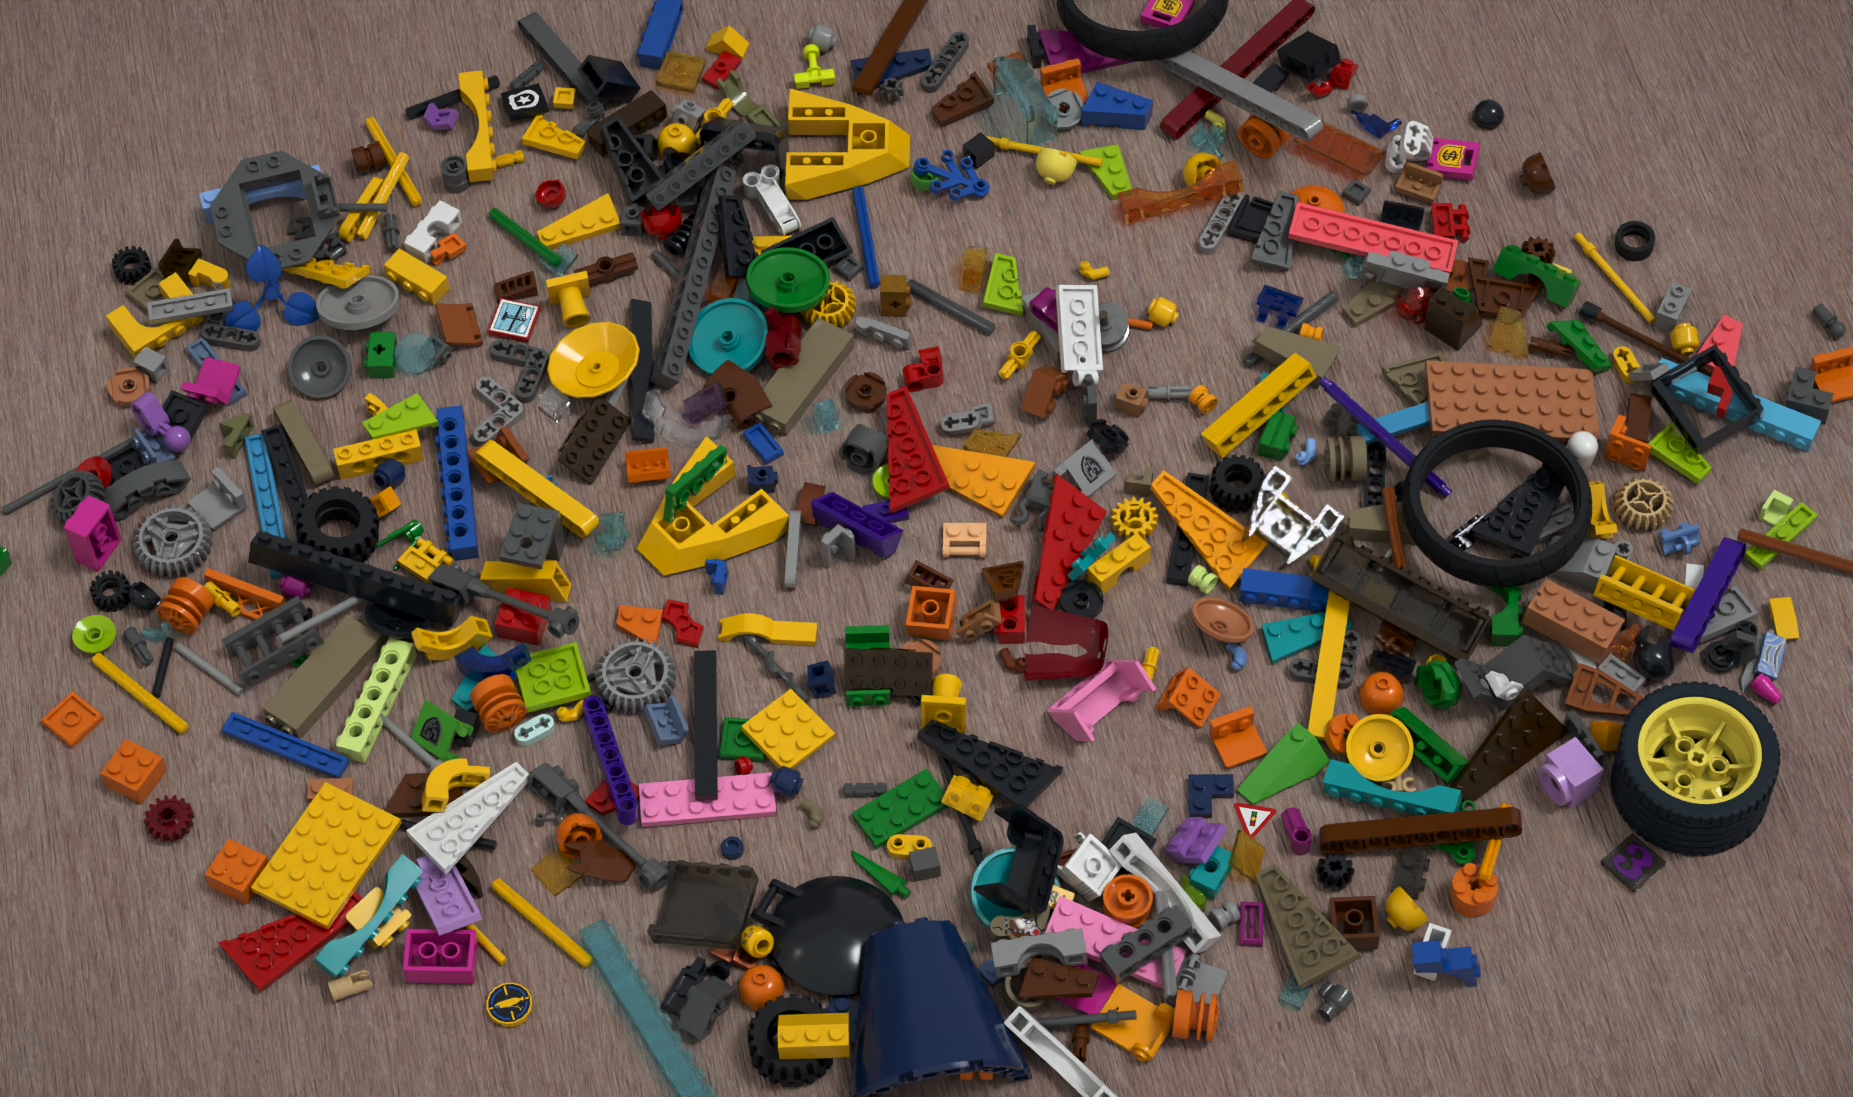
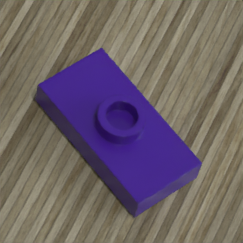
(883, 511)

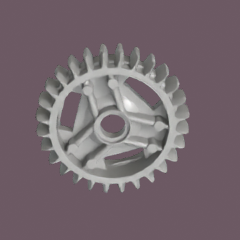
(172, 556)
(643, 687)

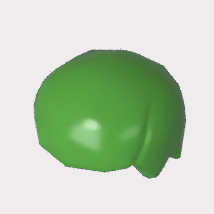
(923, 182)

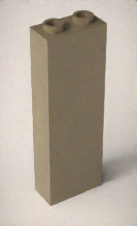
(797, 385)
(323, 677)

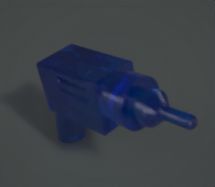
(1375, 124)

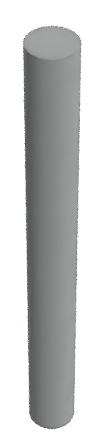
(209, 668)

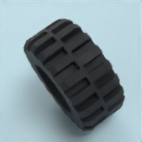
(344, 505)
(766, 1058)

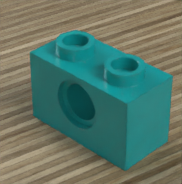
(1211, 882)

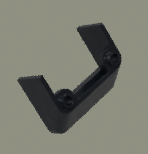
(767, 138)
(1033, 864)

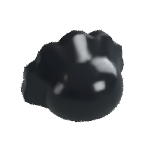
(720, 969)

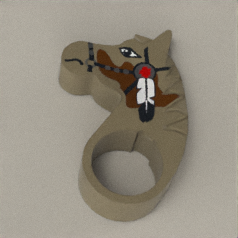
(1013, 928)

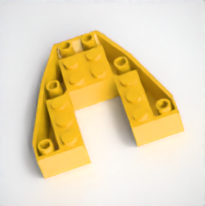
(874, 147)
(692, 539)

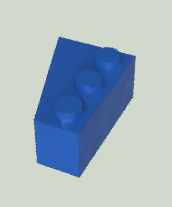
(1116, 107)

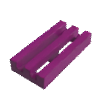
(1251, 940)

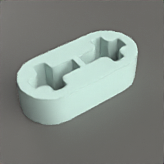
(534, 730)

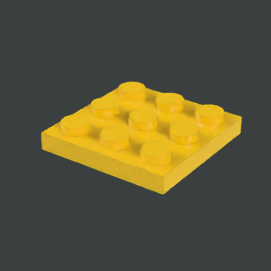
(788, 731)

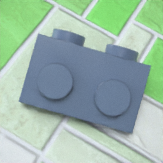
(151, 447)
(666, 722)

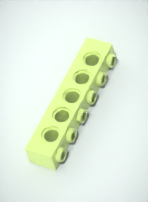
(369, 728)

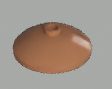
(1222, 620)

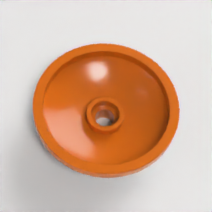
(1322, 195)

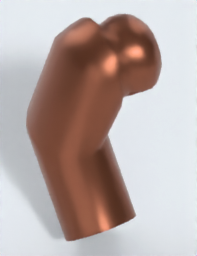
(1011, 663)

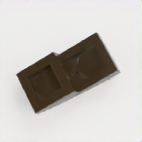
(469, 876)

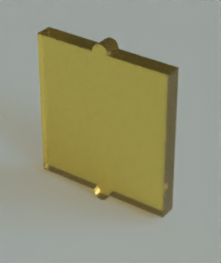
(1246, 855)
(553, 872)

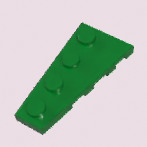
(692, 482)

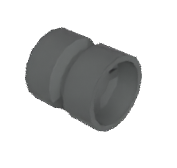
(455, 174)

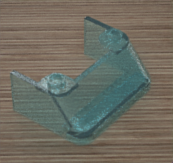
(1018, 79)

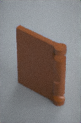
(459, 324)

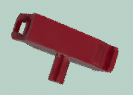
(780, 327)

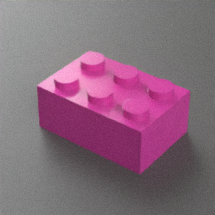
(92, 533)
(440, 958)

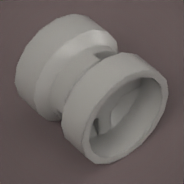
(1224, 915)

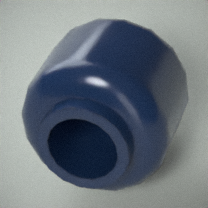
(389, 473)
(786, 781)

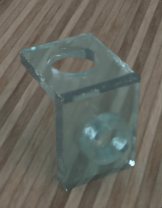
(568, 257)

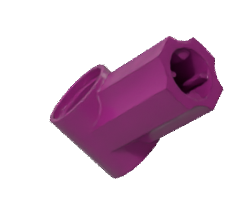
(1296, 830)

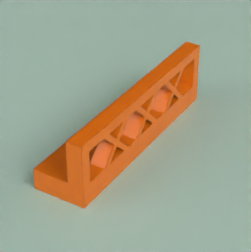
(247, 592)

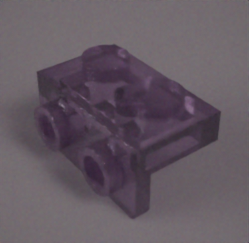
(704, 403)

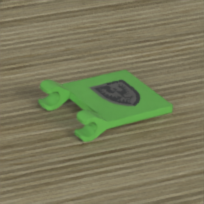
(437, 730)

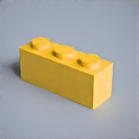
(416, 277)

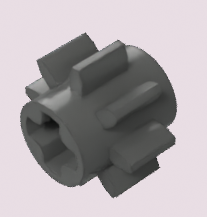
(891, 90)

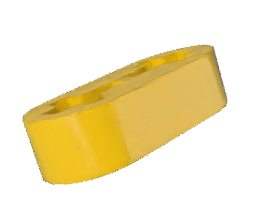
(1622, 366)

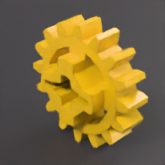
(1134, 518)

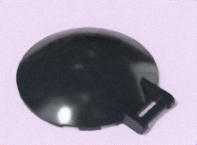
(824, 930)

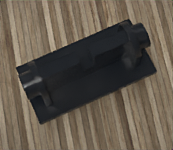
(1462, 537)

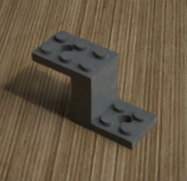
(534, 536)
(1524, 662)

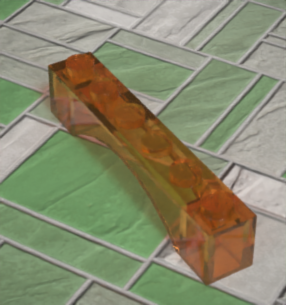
(1142, 203)

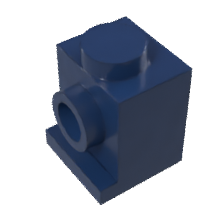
(761, 478)
(821, 679)

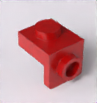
(1342, 73)

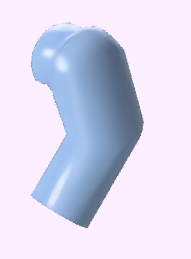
(1307, 455)

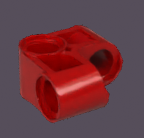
(925, 374)

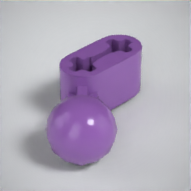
(155, 420)

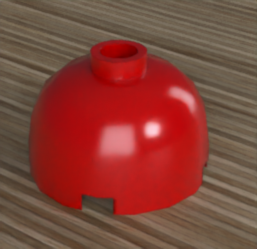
(661, 222)

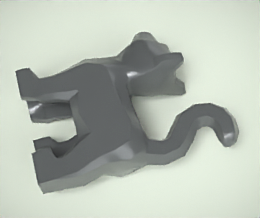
(1036, 498)

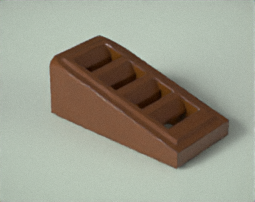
(520, 280)
(927, 571)

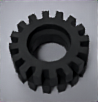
(129, 256)
(105, 582)

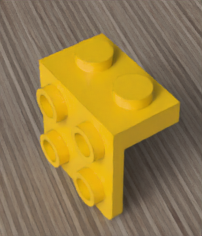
(365, 910)

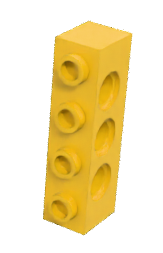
(365, 456)

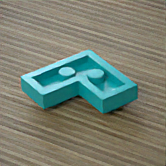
(1089, 554)

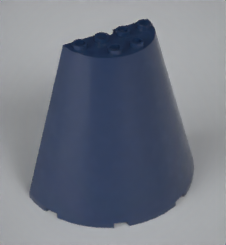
(926, 1012)

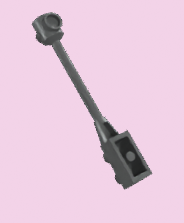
(469, 586)
(560, 793)

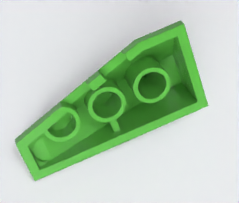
(1290, 761)

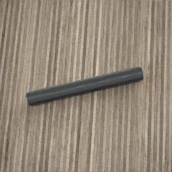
(951, 307)

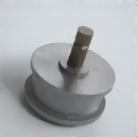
(1113, 326)

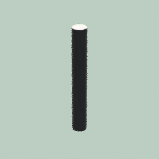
(162, 669)

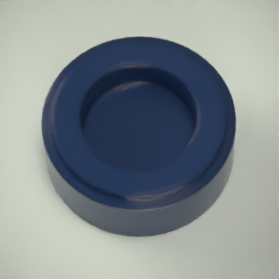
(732, 848)

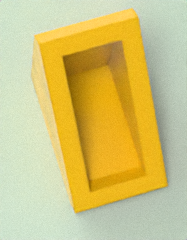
(727, 40)

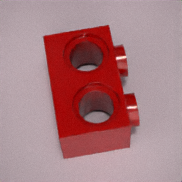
(1013, 619)

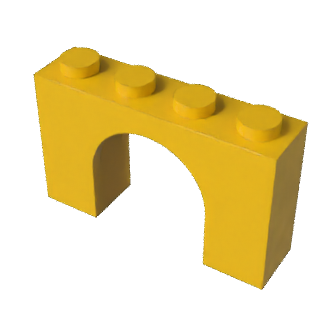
(136, 336)

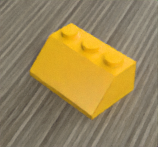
(813, 1036)

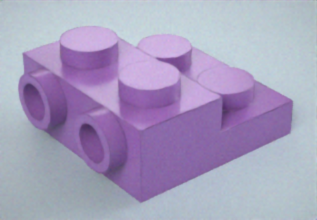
(1195, 841)

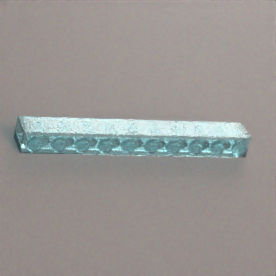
(644, 1011)

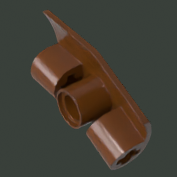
(745, 388)

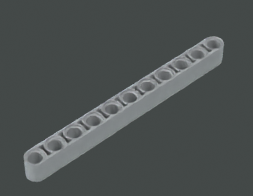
(1244, 95)

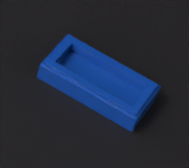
(763, 443)

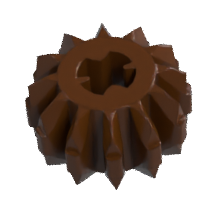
(1539, 248)

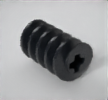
(677, 242)

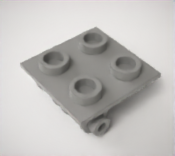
(1200, 978)

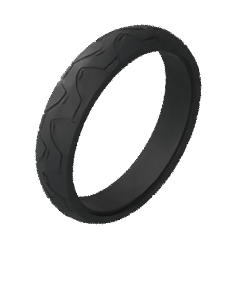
(1145, 44)
(1500, 435)

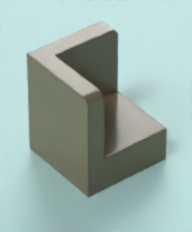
(1139, 484)

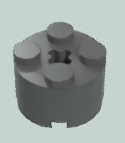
(864, 449)

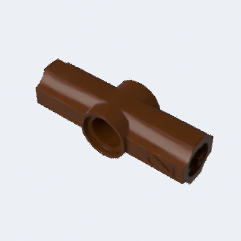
(608, 268)

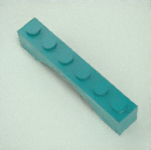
(1345, 781)
(338, 952)

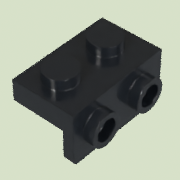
(1402, 215)

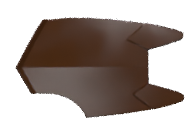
(601, 861)

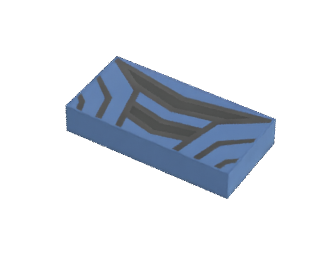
(1770, 655)

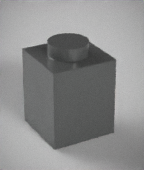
(923, 864)

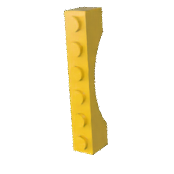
(479, 157)

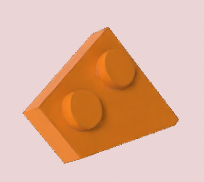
(640, 622)

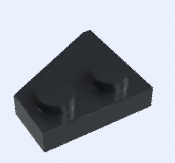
(1398, 666)

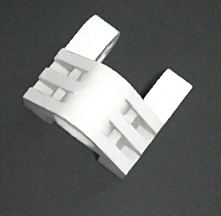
(1410, 147)

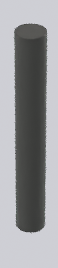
(362, 207)

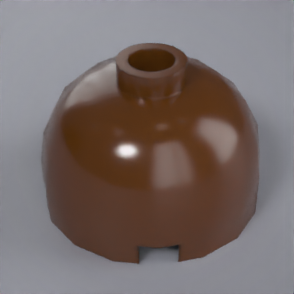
(1536, 174)

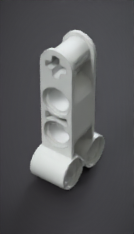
(767, 190)

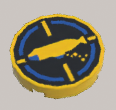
(509, 1004)

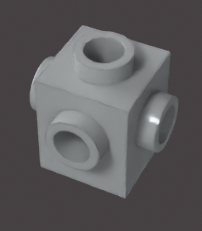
(688, 114)

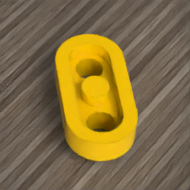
(908, 842)

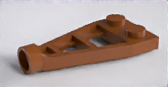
(1582, 688)

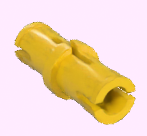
(223, 599)

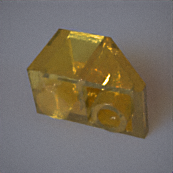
(974, 268)

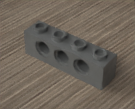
(1122, 967)

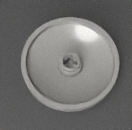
(360, 305)

